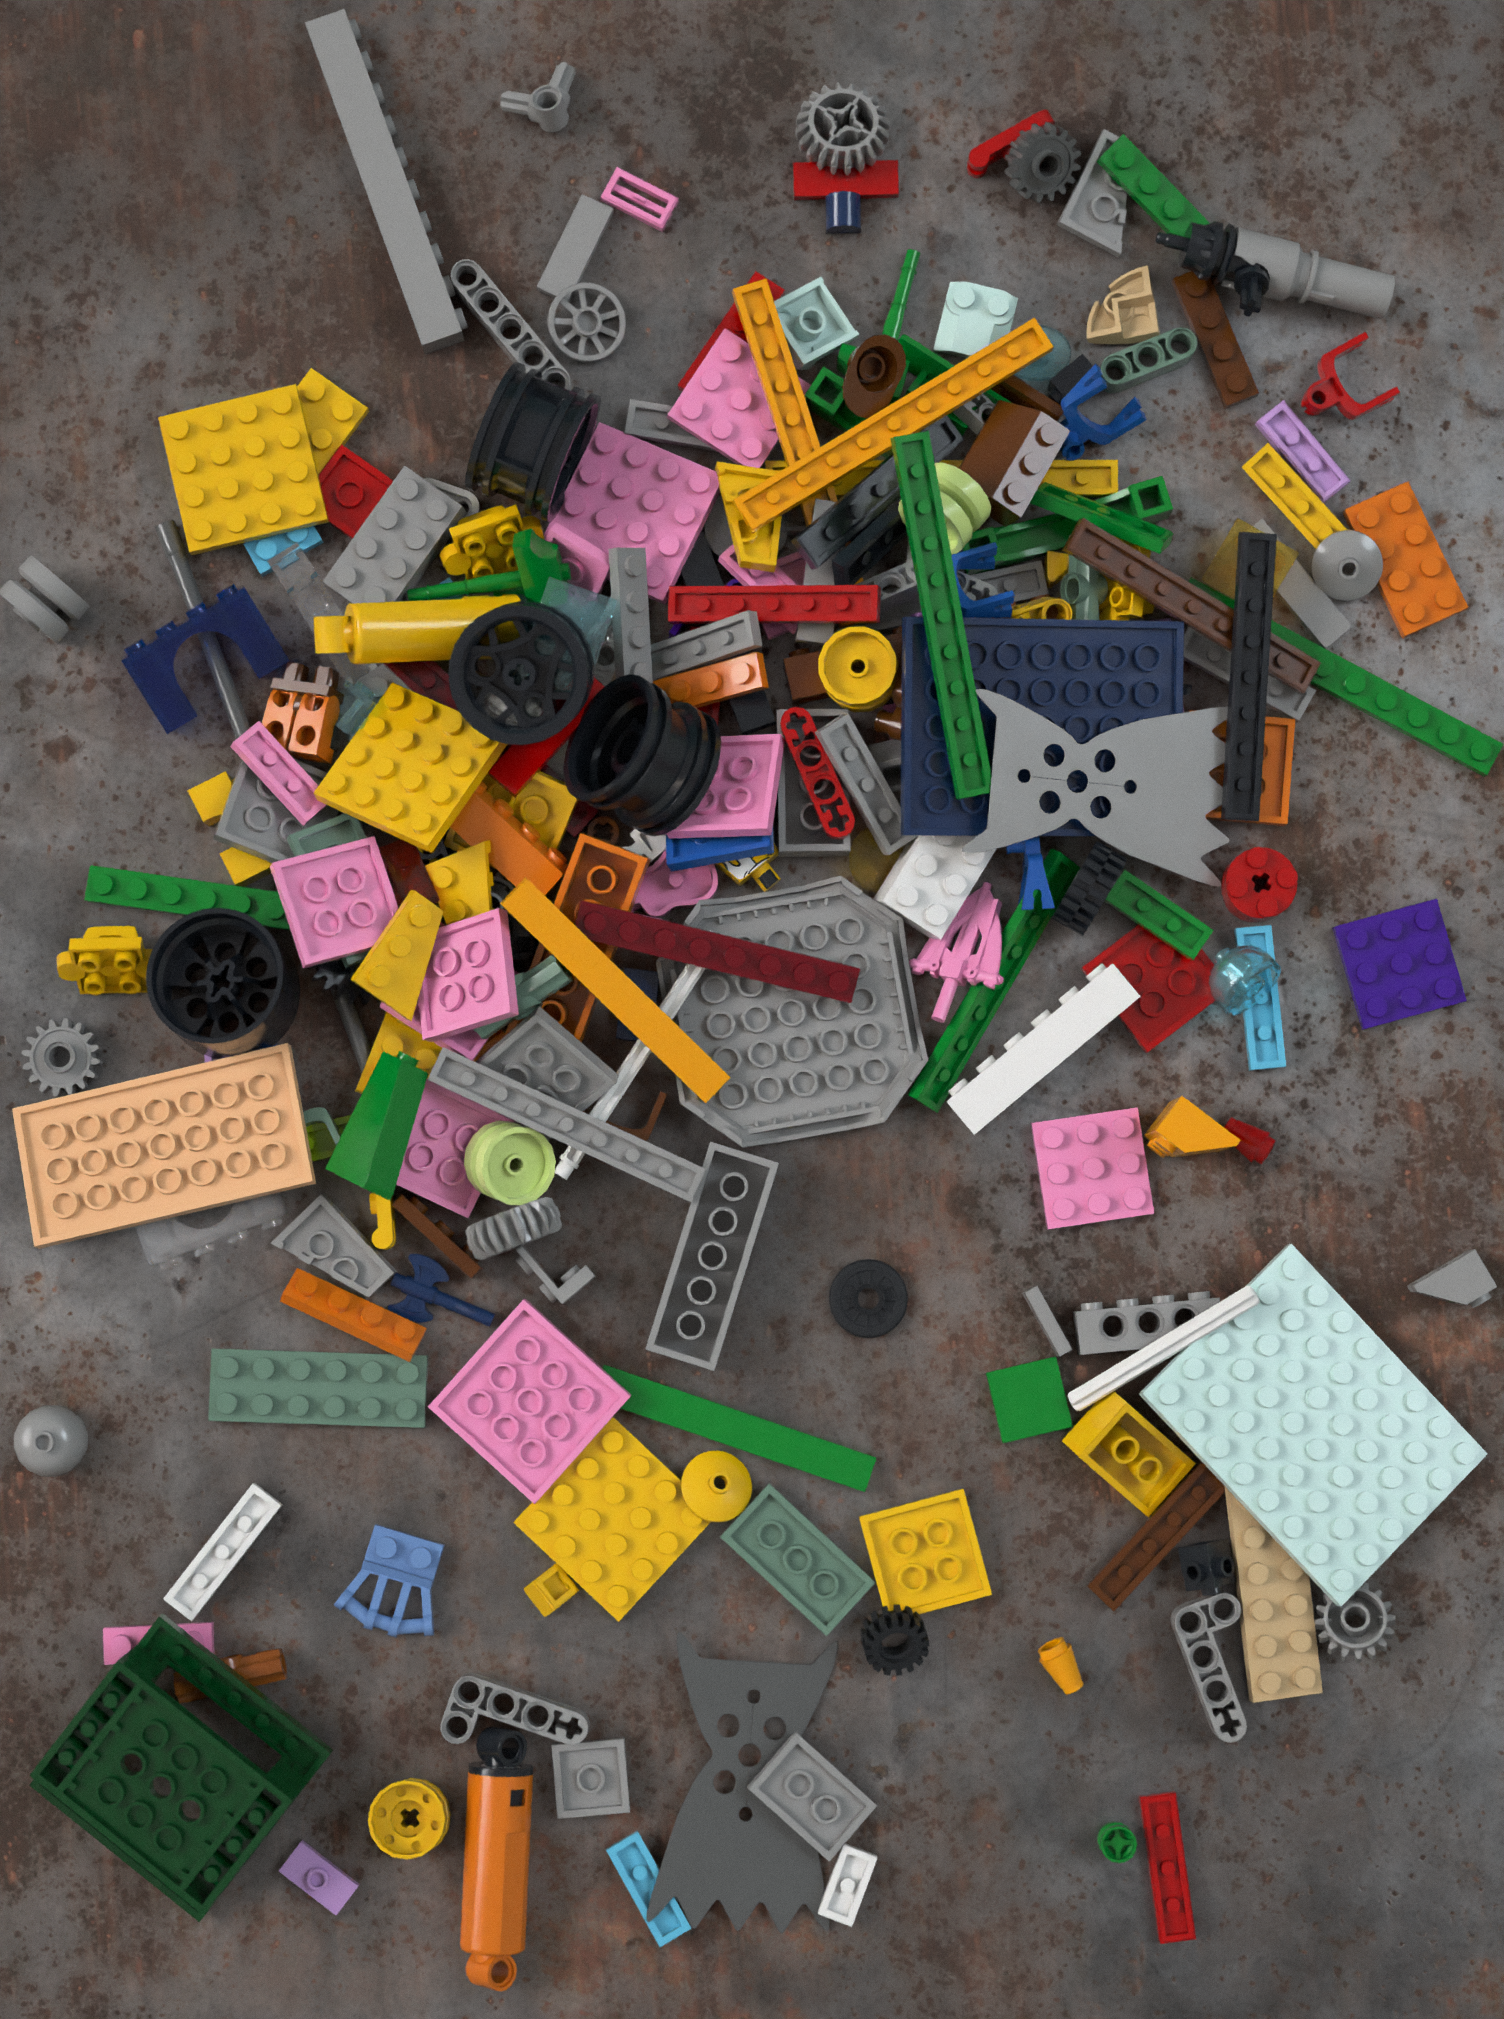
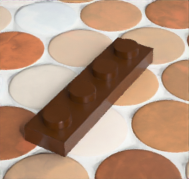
(1215, 339)

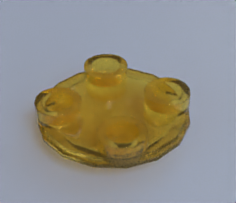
(868, 862)

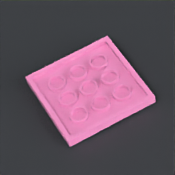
(639, 498)
(529, 1401)

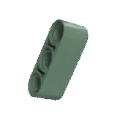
(1159, 348)

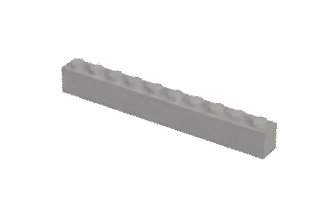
(385, 181)

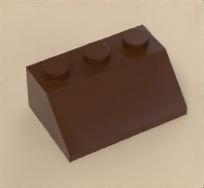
(1013, 457)

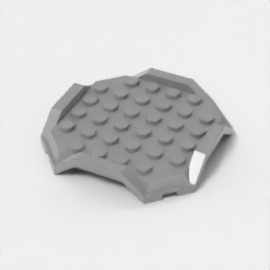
(794, 1056)

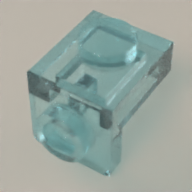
(358, 713)

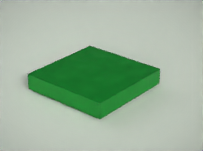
(1029, 1399)

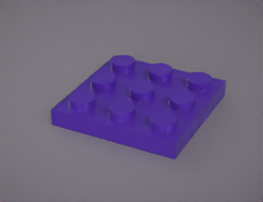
(1399, 964)

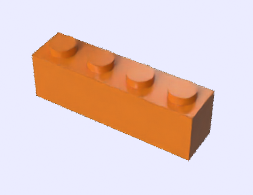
(514, 845)

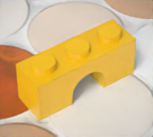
(210, 801)

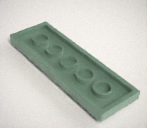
(318, 1388)

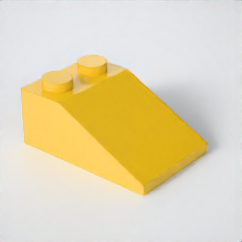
(1128, 1452)

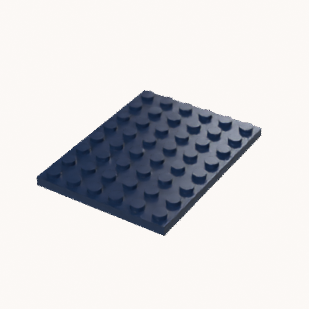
(1067, 670)

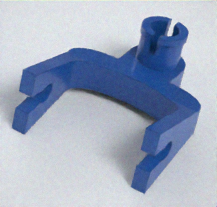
(1082, 428)
(989, 607)
(1033, 874)

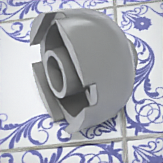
(50, 1440)

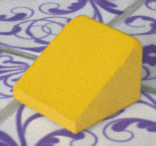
(551, 1589)

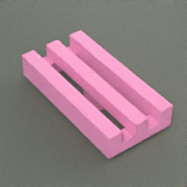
(633, 211)

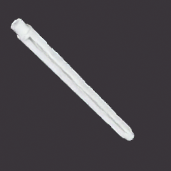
(632, 1065)

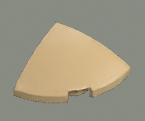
(1127, 311)

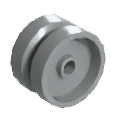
(43, 599)

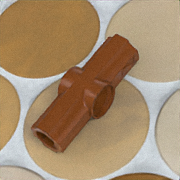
(256, 1668)

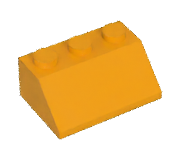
(1187, 1131)

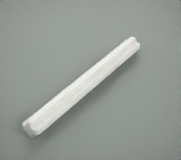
(1163, 1348)

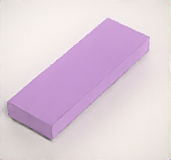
(1302, 451)

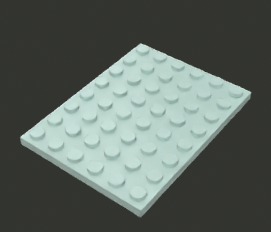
(1315, 1426)

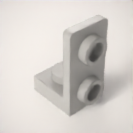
(573, 1280)

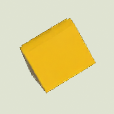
(1055, 567)

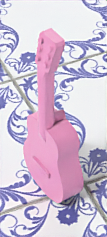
(672, 890)

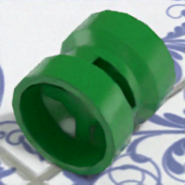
(1119, 1848)

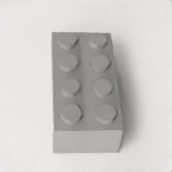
(395, 542)
(798, 824)

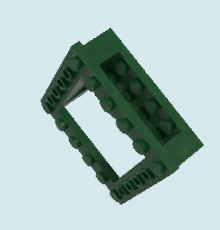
(147, 1830)

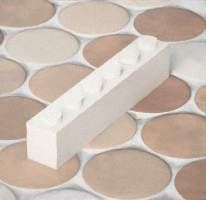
(1042, 1049)

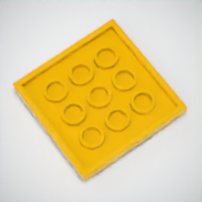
(243, 469)
(409, 768)
(613, 1519)

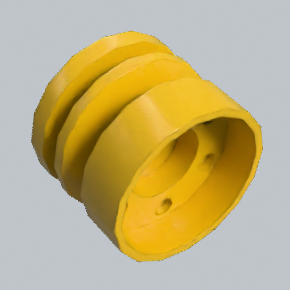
(388, 1818)

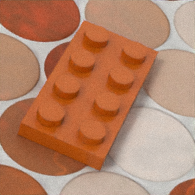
(1415, 573)

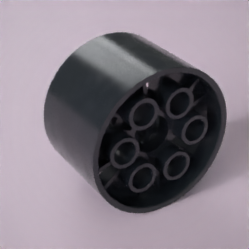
(175, 961)

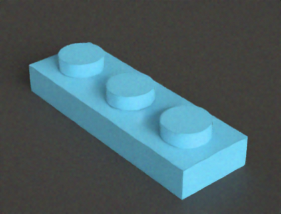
(639, 1876)

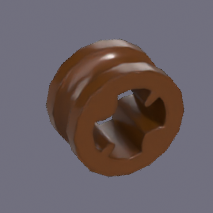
(603, 822)

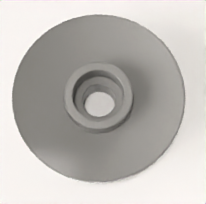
(1340, 549)

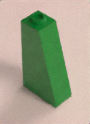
(380, 1126)

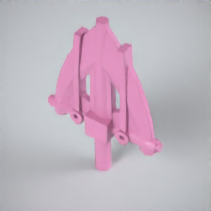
(976, 915)

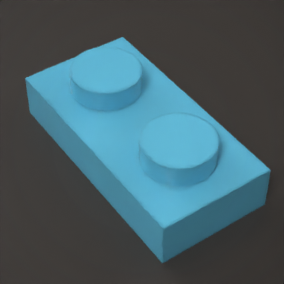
(266, 548)

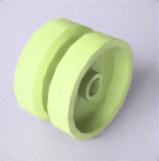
(963, 504)
(509, 1162)

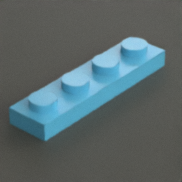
(1263, 1019)

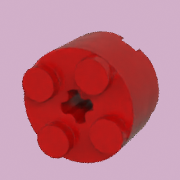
(1279, 881)

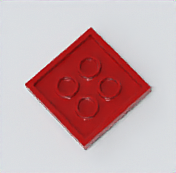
(1167, 981)

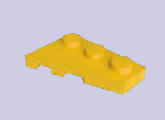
(401, 954)

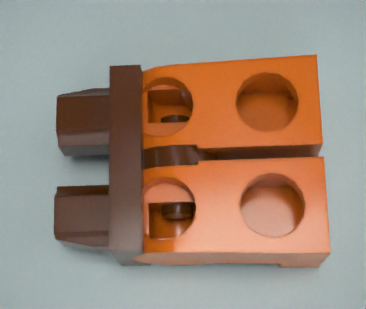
(303, 712)

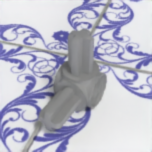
(547, 103)

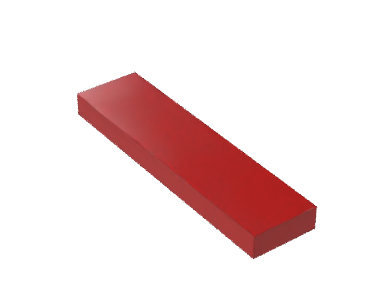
(522, 762)
(1167, 1867)

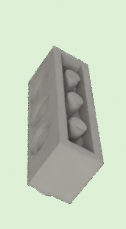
(1089, 1322)

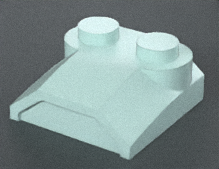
(973, 318)
(813, 323)

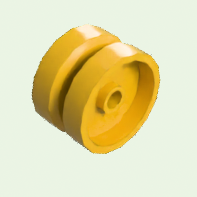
(852, 649)

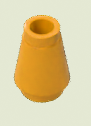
(1061, 1664)

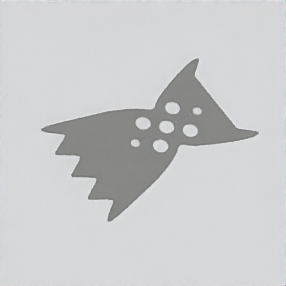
(1156, 823)

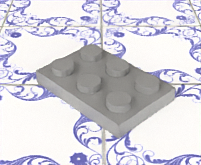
(811, 1796)

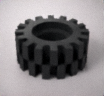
(900, 1656)

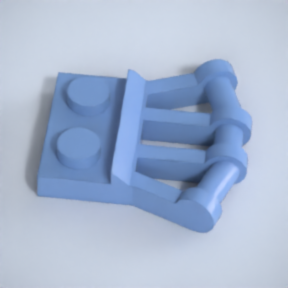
(402, 1559)

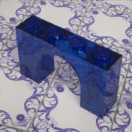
(153, 662)

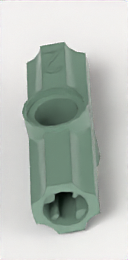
(1083, 590)
(531, 990)

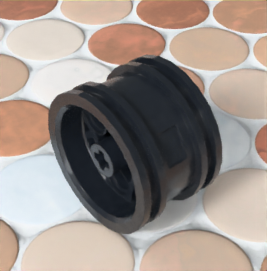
(507, 683)

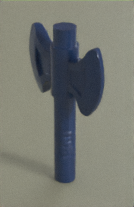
(421, 1291)

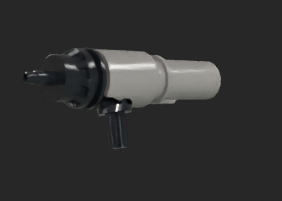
(1277, 269)

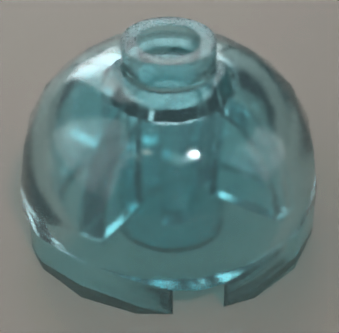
(1240, 976)

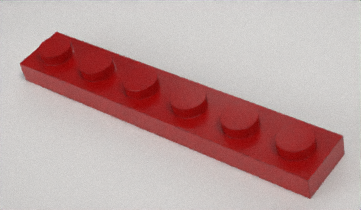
(776, 603)

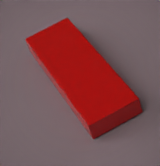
(873, 181)

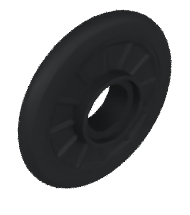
(891, 1303)

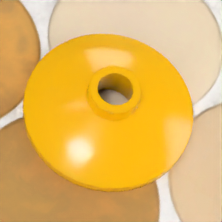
(702, 1495)

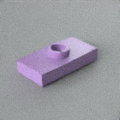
(319, 1877)

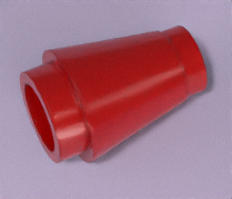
(1254, 1142)

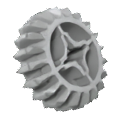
(832, 113)
(513, 1228)

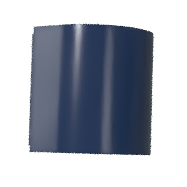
(843, 212)

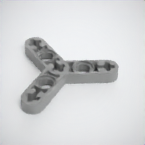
(905, 578)

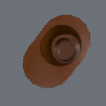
(873, 375)

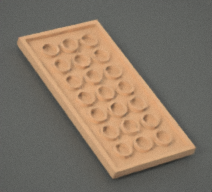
(163, 1146)

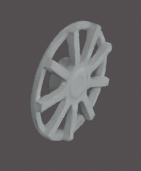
(586, 322)

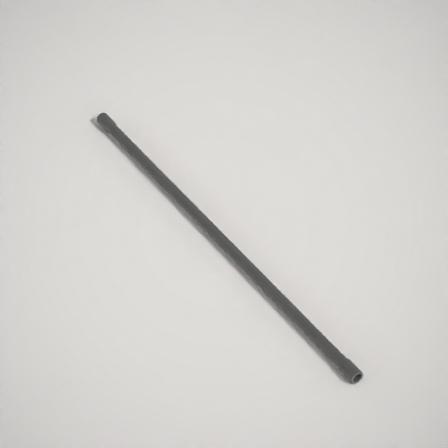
(175, 552)

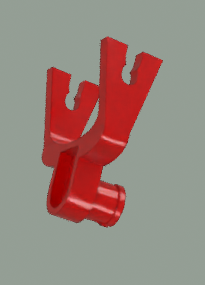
(1333, 393)

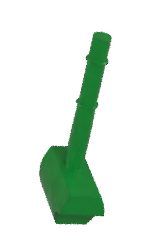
(894, 319)
(535, 562)

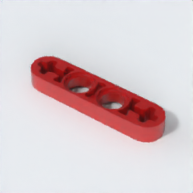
(814, 774)

